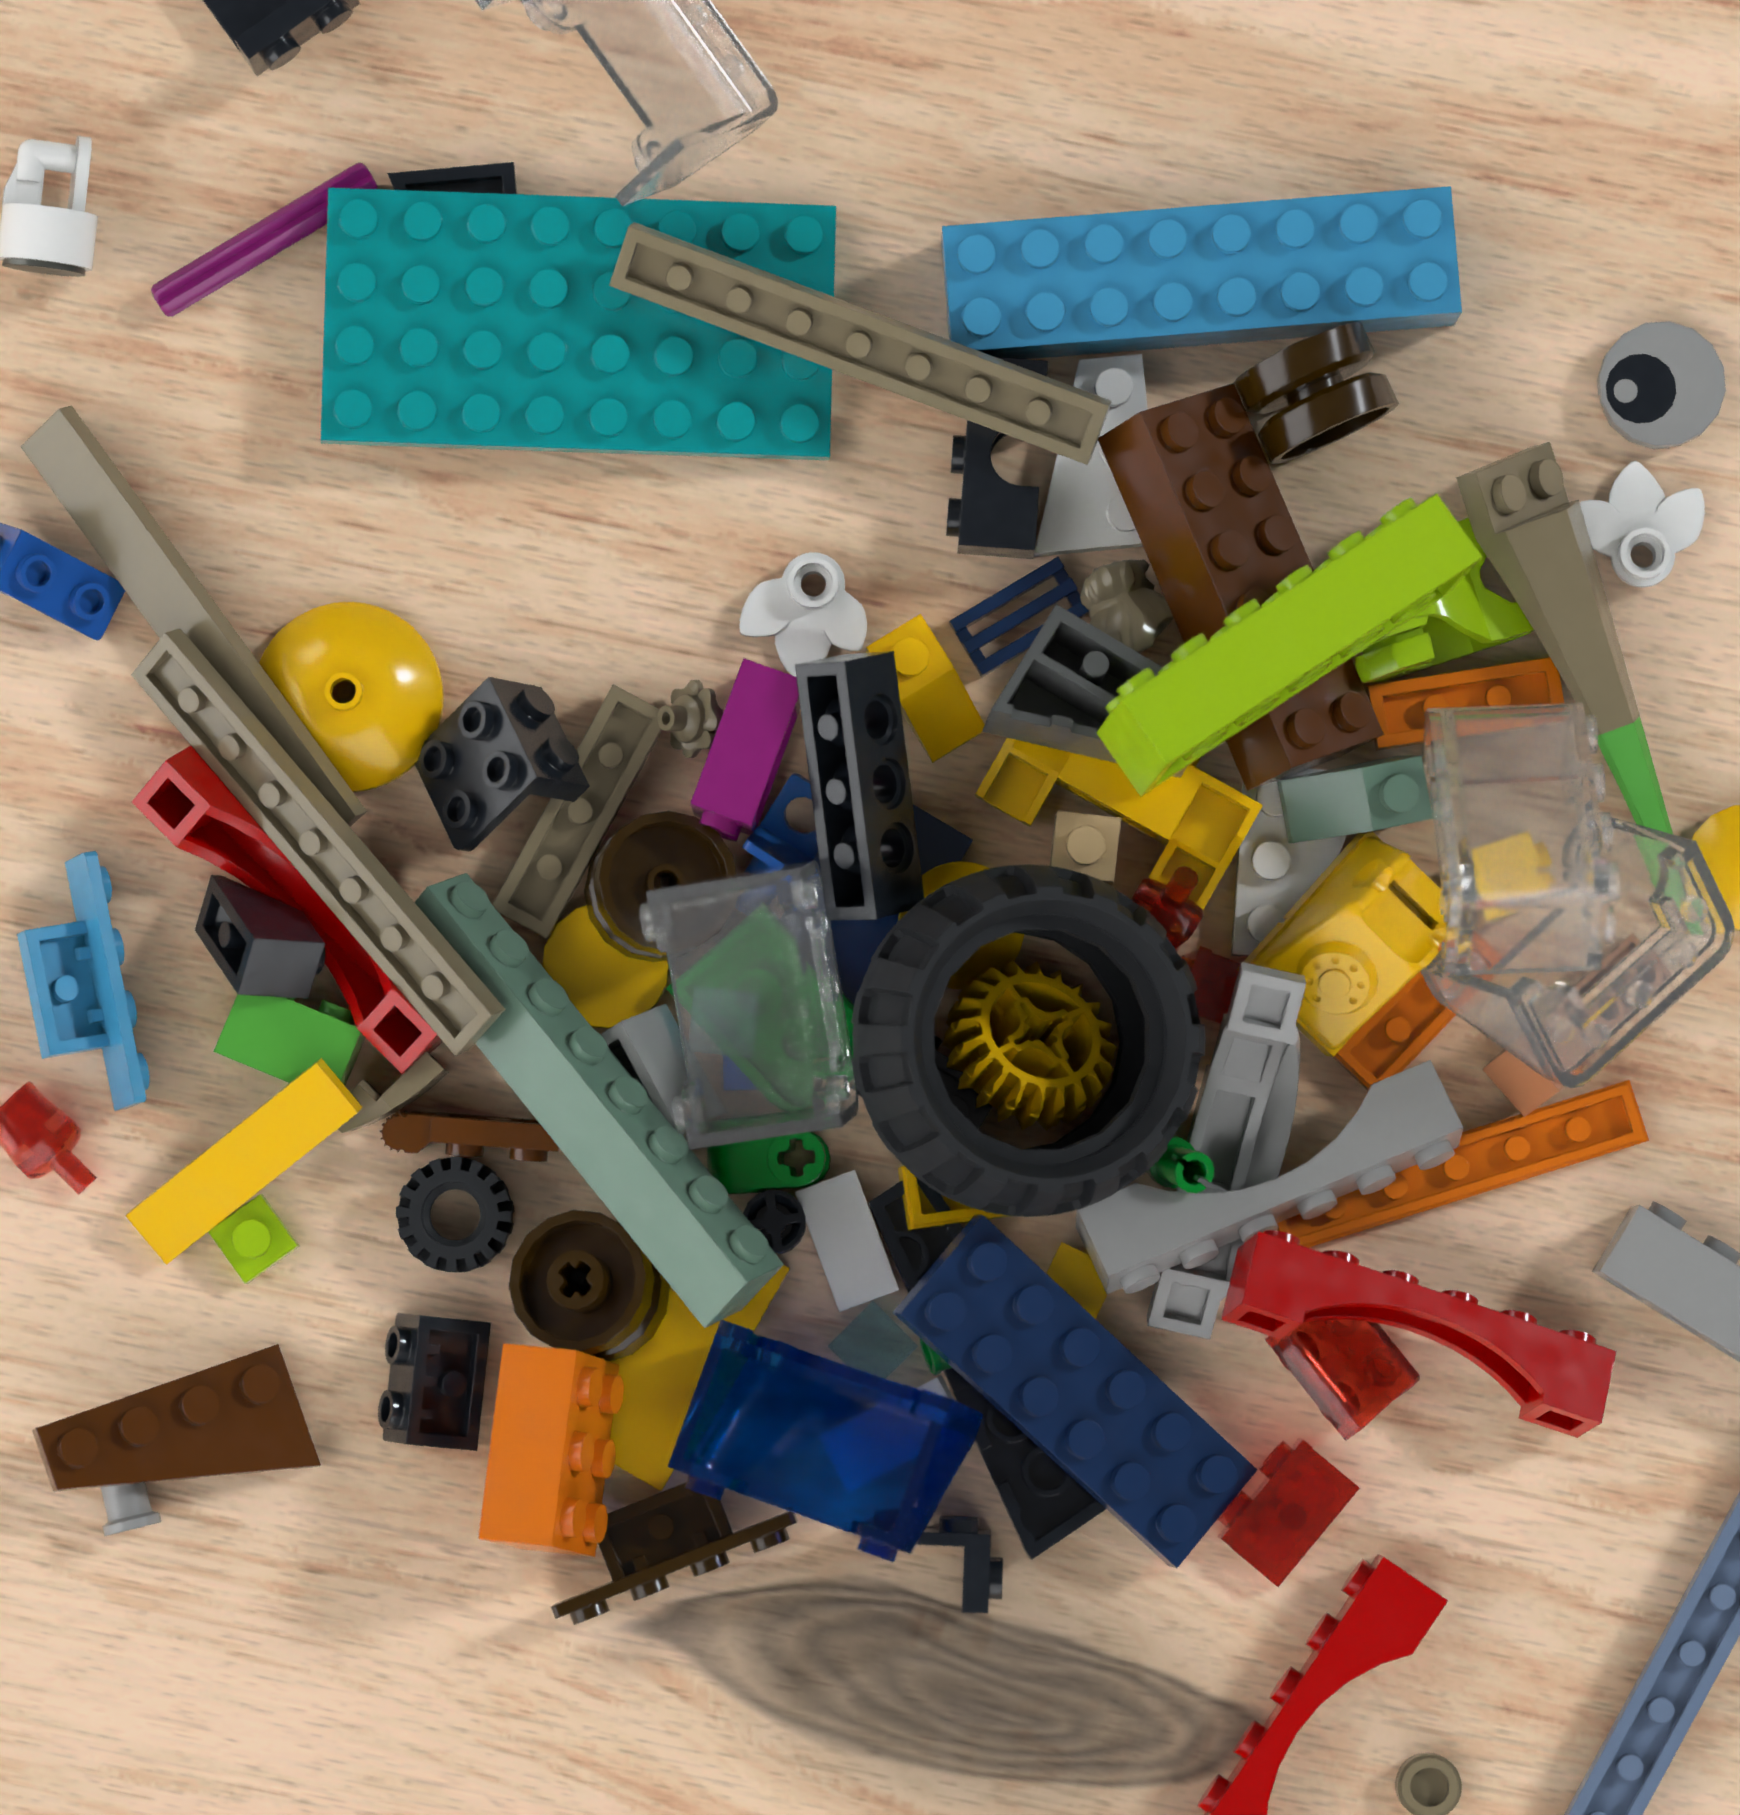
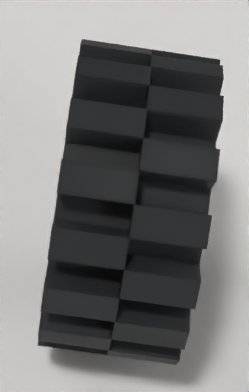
(416, 1206)

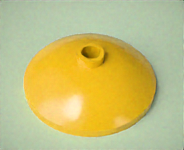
(394, 680)

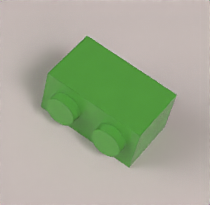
(289, 1037)

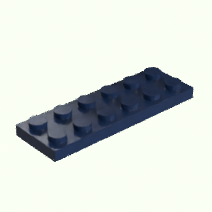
(1075, 1390)

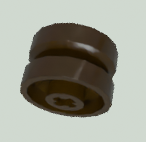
(1313, 385)
(625, 869)
(552, 1280)

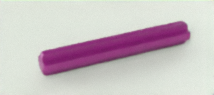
(254, 244)

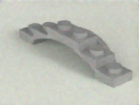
(1240, 1125)

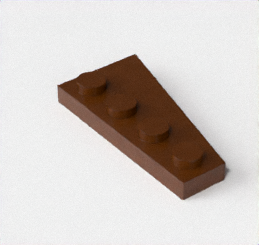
(197, 1426)

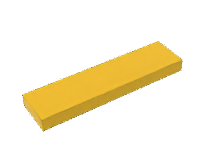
(244, 1161)

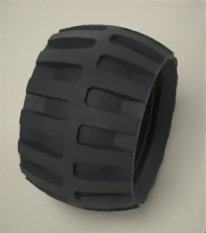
(1152, 1013)

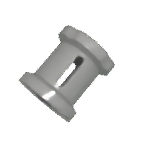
(127, 1508)

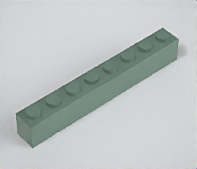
(603, 1116)

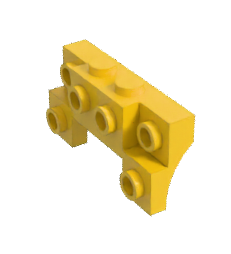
(1191, 815)

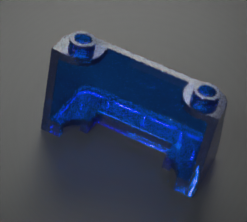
(821, 1440)

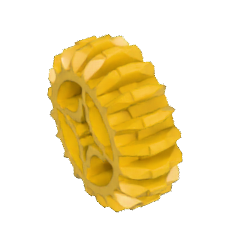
(1024, 1058)

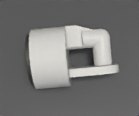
(44, 236)

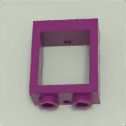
(746, 750)

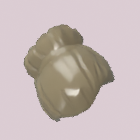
(1125, 604)

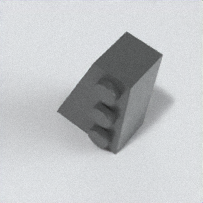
(1064, 686)

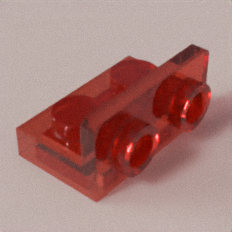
(1286, 1509)

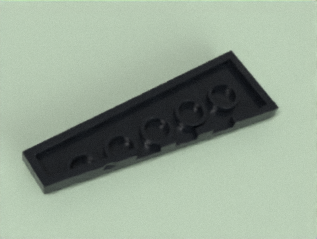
(1035, 1490)

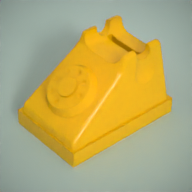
(1355, 938)

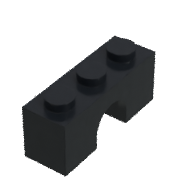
(992, 513)

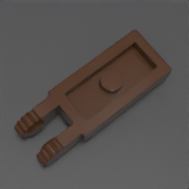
(468, 1134)

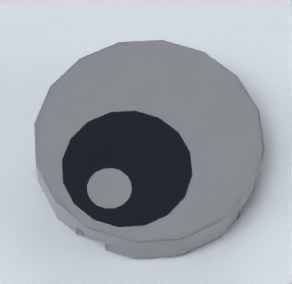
(1661, 385)

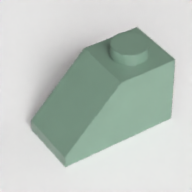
(1355, 798)

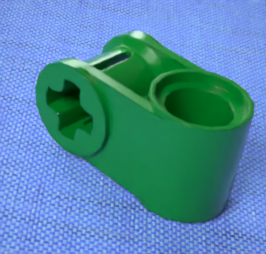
(760, 1163)

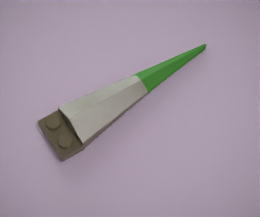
(1551, 570)

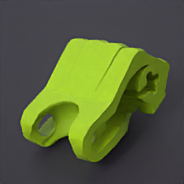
(1451, 628)

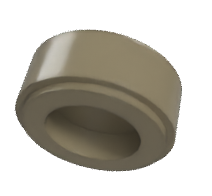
(1428, 1785)

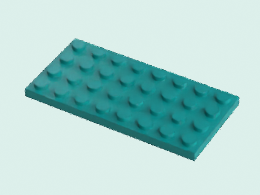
(503, 334)

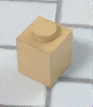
(1086, 844)

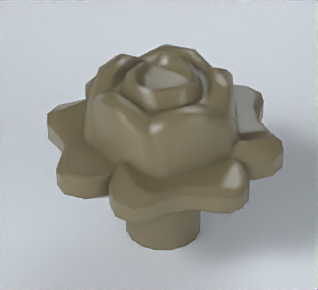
(691, 718)

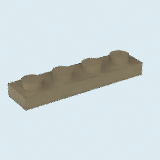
(573, 831)

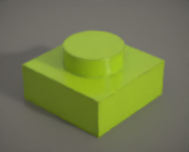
(253, 1239)

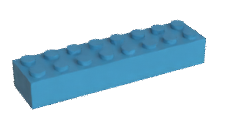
(1202, 274)

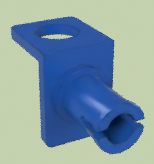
(774, 840)

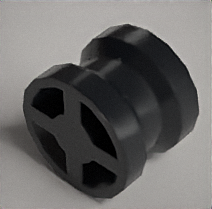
(772, 1220)

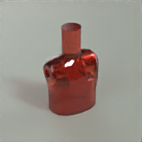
(1172, 904)
(42, 1138)

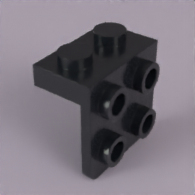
(273, 30)
(494, 756)
(981, 1572)

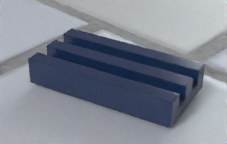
(972, 645)

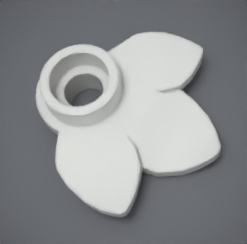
(1643, 517)
(804, 623)

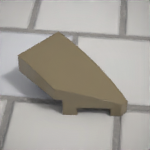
(408, 1088)

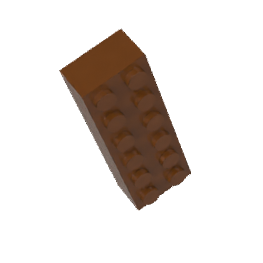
(1216, 543)

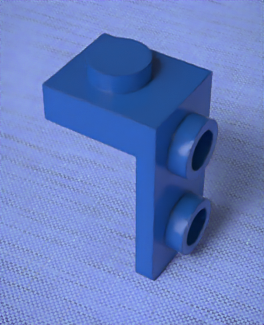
(56, 583)

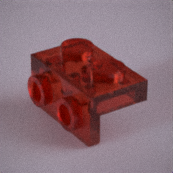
(1346, 1369)

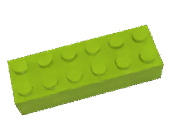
(1287, 643)

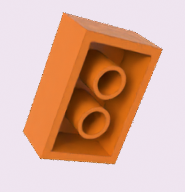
(550, 1450)

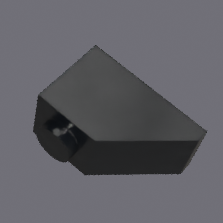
(259, 941)

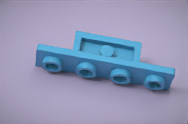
(80, 986)

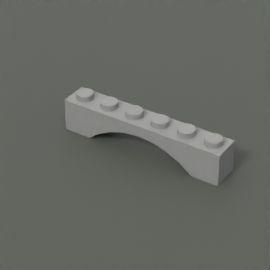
(1153, 1229)

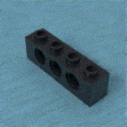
(860, 785)

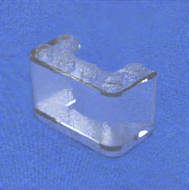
(1520, 838)

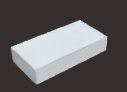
(847, 1241)

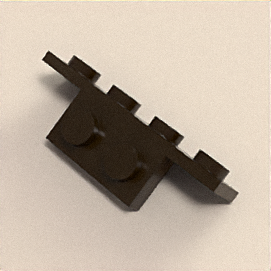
(662, 1537)

